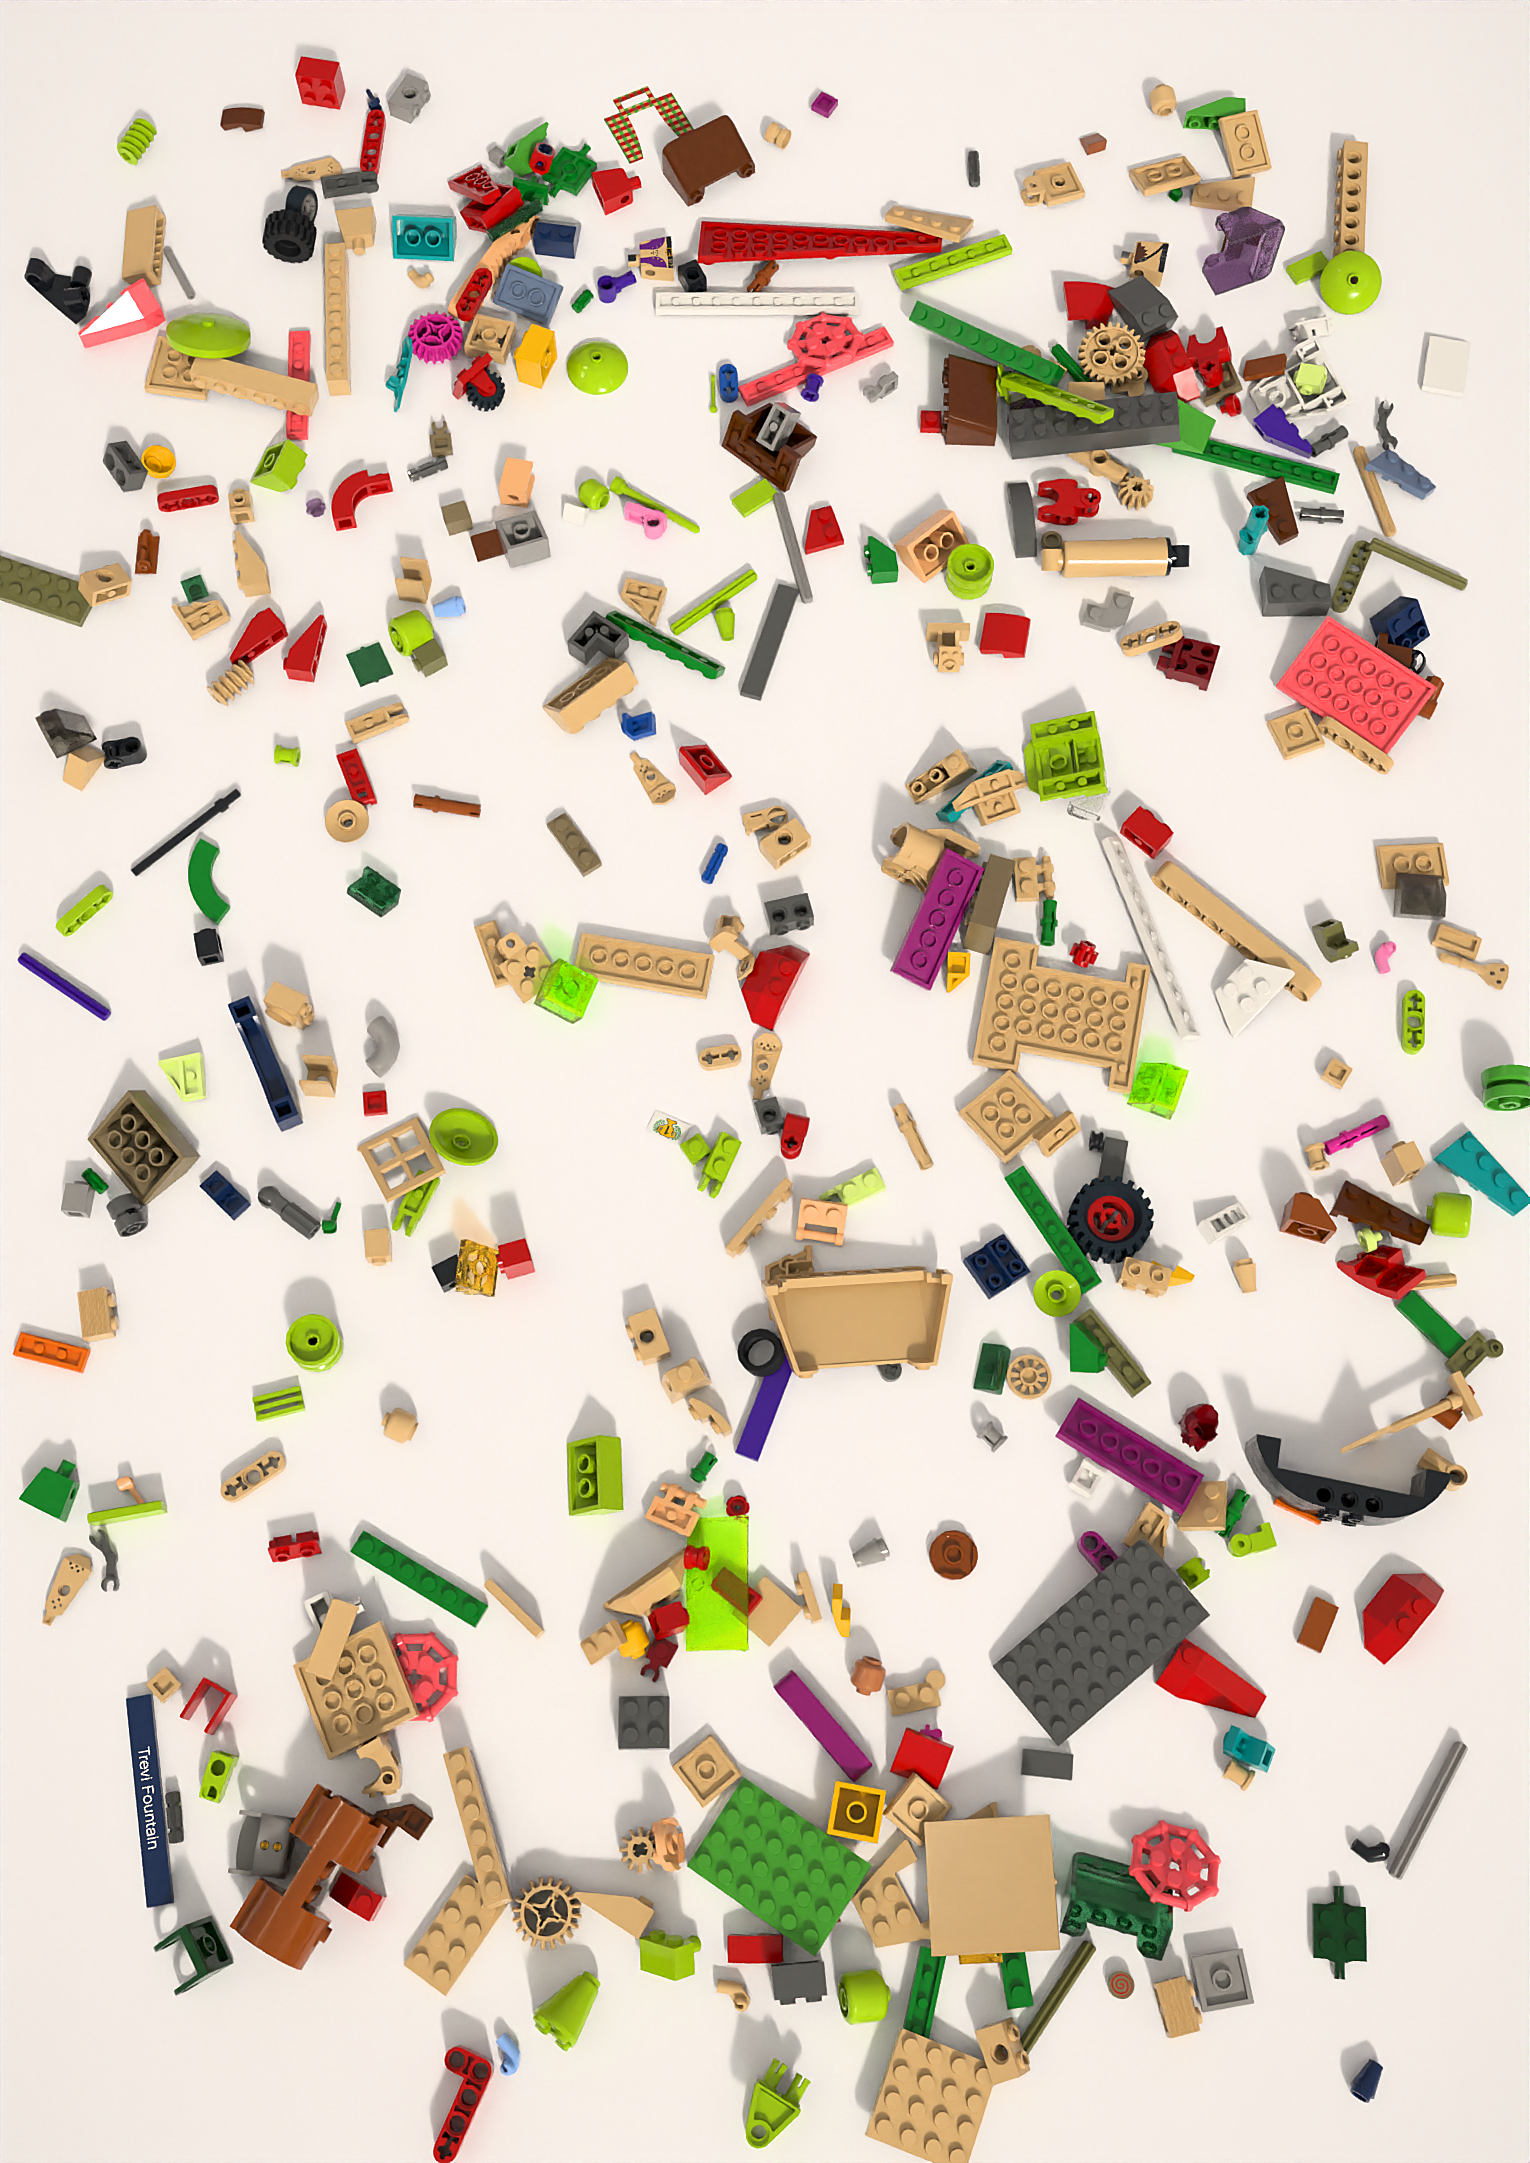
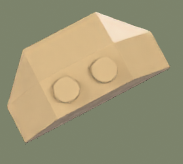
(651, 1589)

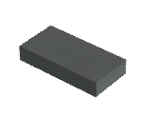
(1113, 1158)
(1047, 1764)

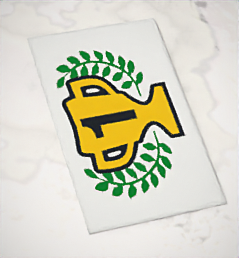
(668, 1128)

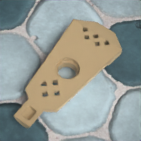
(322, 168)
(655, 786)
(766, 1056)
(68, 1577)

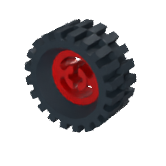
(1120, 1197)

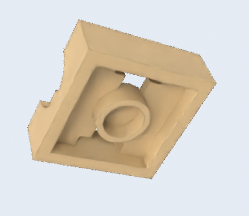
(488, 333)

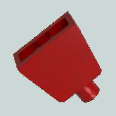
(614, 189)

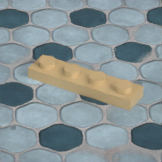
(754, 1224)

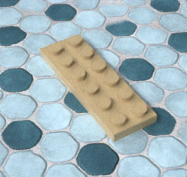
(645, 965)

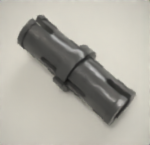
(1329, 440)
(1321, 515)

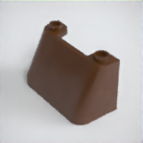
(705, 157)

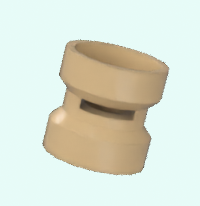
(777, 135)

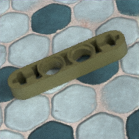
(1350, 576)

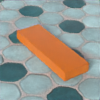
(51, 1352)

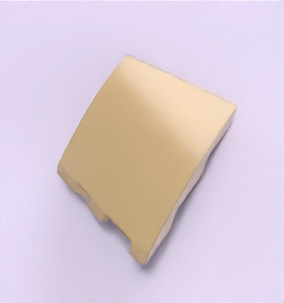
(798, 1263)

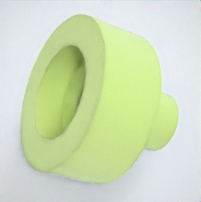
(1368, 1239)

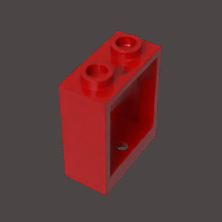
(482, 217)

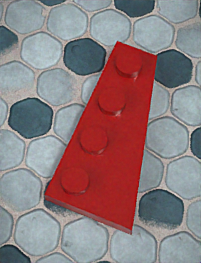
(476, 186)

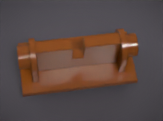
(147, 553)

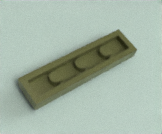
(1119, 1361)

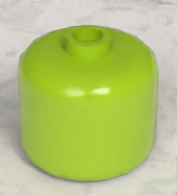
(410, 632)
(1450, 1214)
(863, 1996)

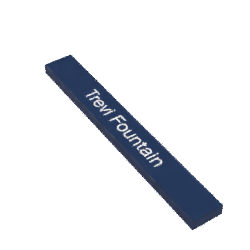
(149, 1801)

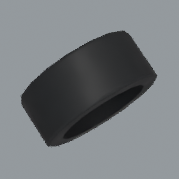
(752, 1338)

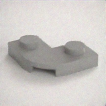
(1107, 619)

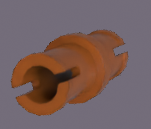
(763, 277)

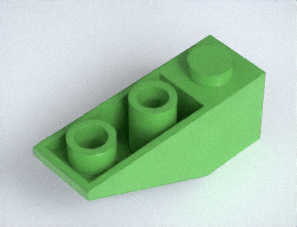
(1208, 115)
(521, 151)

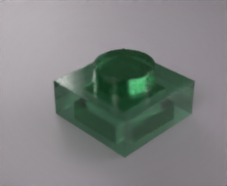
(194, 588)

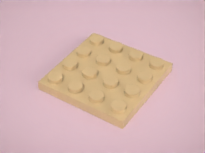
(364, 1695)
(930, 2100)

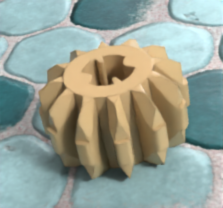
(1135, 492)
(630, 1849)

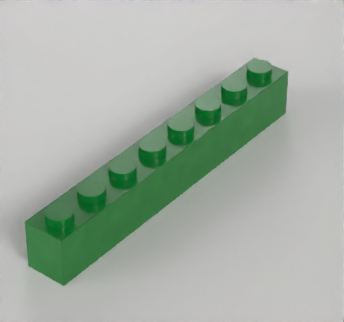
(986, 344)

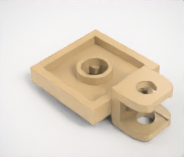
(1044, 186)
(515, 962)

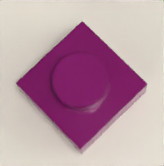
(824, 104)

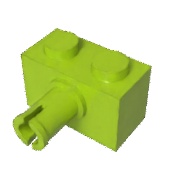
(668, 1955)

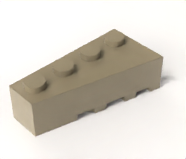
(988, 904)

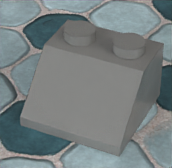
(523, 539)

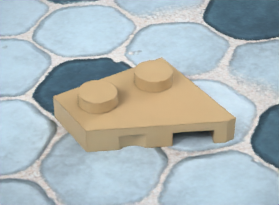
(1206, 1508)
(1151, 1525)

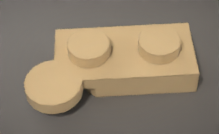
(917, 1696)

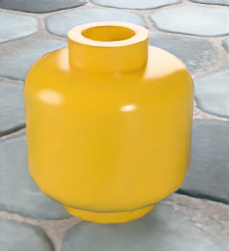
(636, 1638)

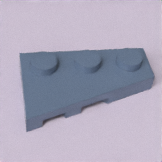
(1396, 469)

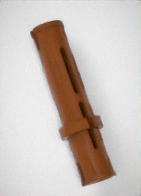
(445, 805)

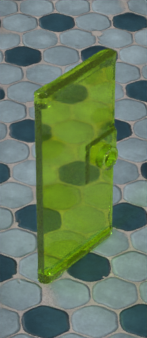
(720, 1594)

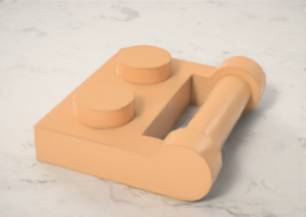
(825, 1214)

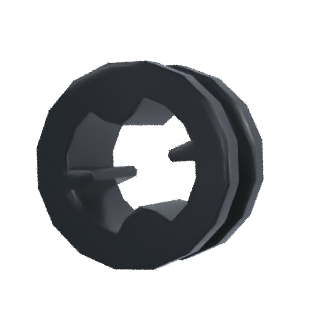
(1096, 1141)

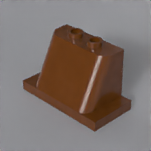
(775, 466)

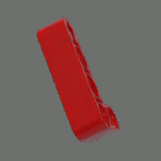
(459, 2106)

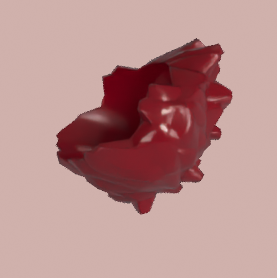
(1199, 1425)

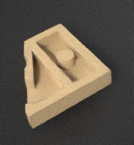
(644, 599)
(201, 617)

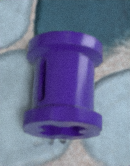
(812, 387)

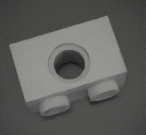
(409, 98)
(778, 426)

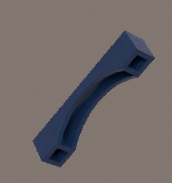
(265, 1063)

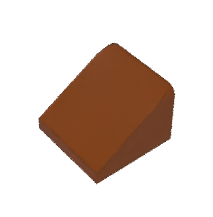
(1093, 143)

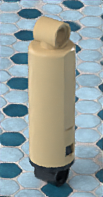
(1115, 557)

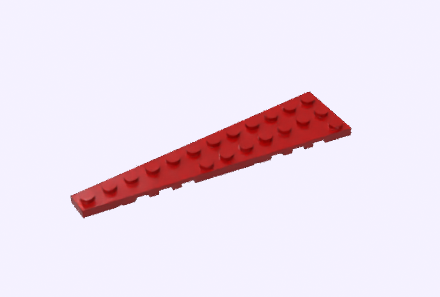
(762, 242)

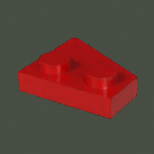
(823, 531)

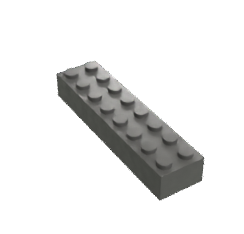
(1056, 432)

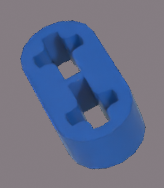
(732, 382)

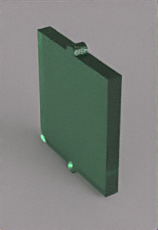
(369, 664)

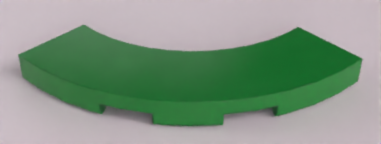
(201, 884)

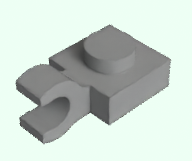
(884, 387)

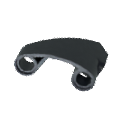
(65, 293)

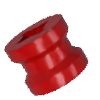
(696, 1557)

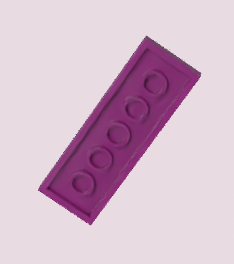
(937, 919)
(1129, 1456)

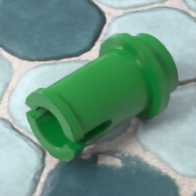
(703, 1467)

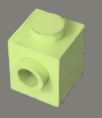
(1310, 379)

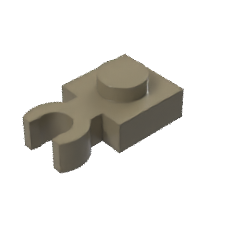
(441, 441)

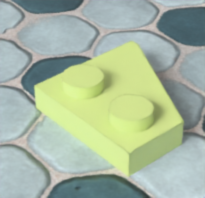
(186, 1075)

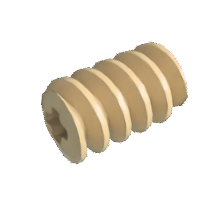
(231, 683)

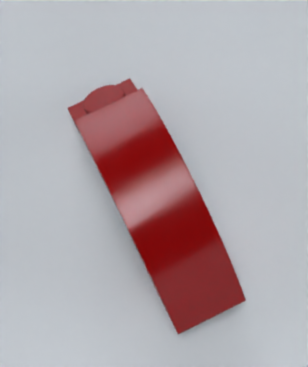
(352, 492)

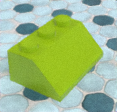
(595, 1476)

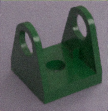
(204, 1949)

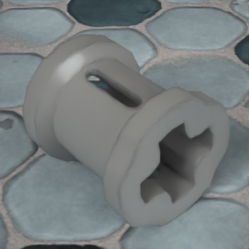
(992, 1436)

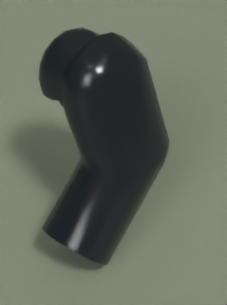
(1371, 1854)

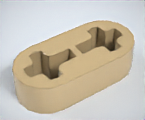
(719, 1053)

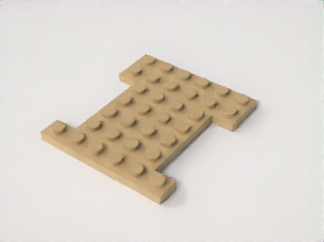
(1059, 1015)

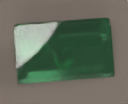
(992, 1368)

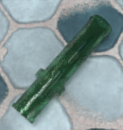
(521, 216)

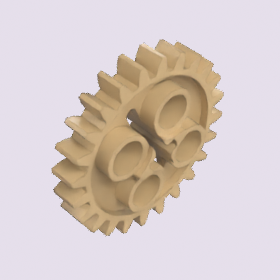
(1108, 371)

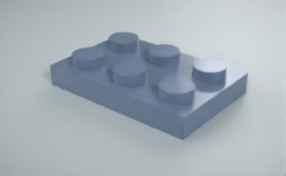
(528, 294)

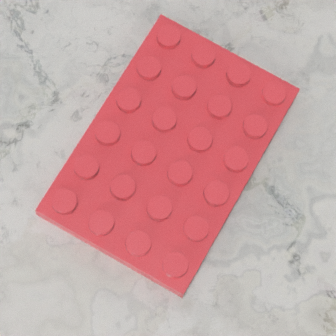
(1356, 685)

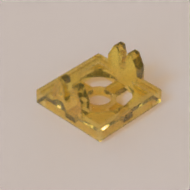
(490, 1268)

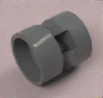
(127, 1215)

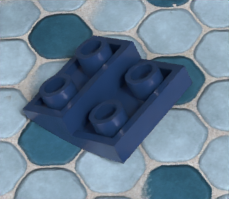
(996, 1266)

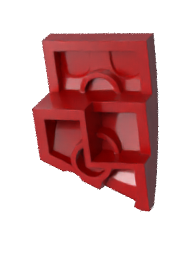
(1383, 1272)

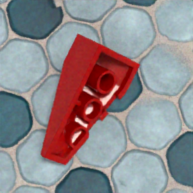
(1203, 1679)

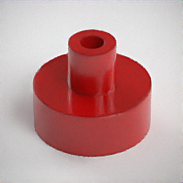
(1232, 406)

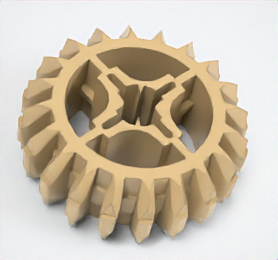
(566, 1921)

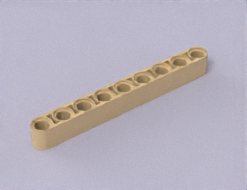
(1233, 927)

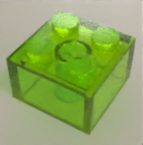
(566, 991)

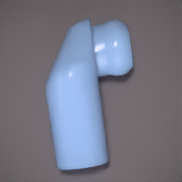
(511, 2055)

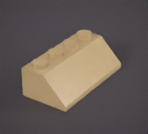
(591, 695)

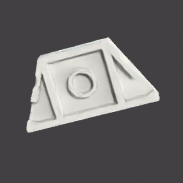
(1249, 992)

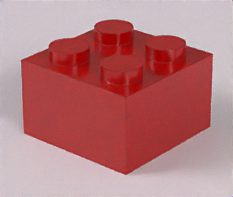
(320, 82)

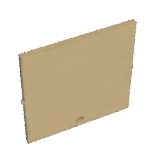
(991, 1886)

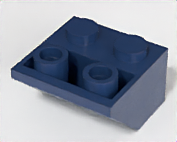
(1402, 622)

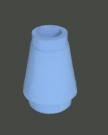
(450, 607)

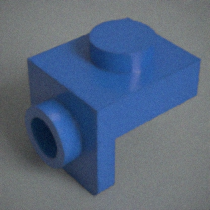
(639, 726)

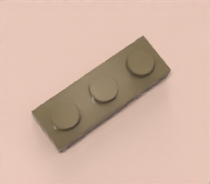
(574, 844)

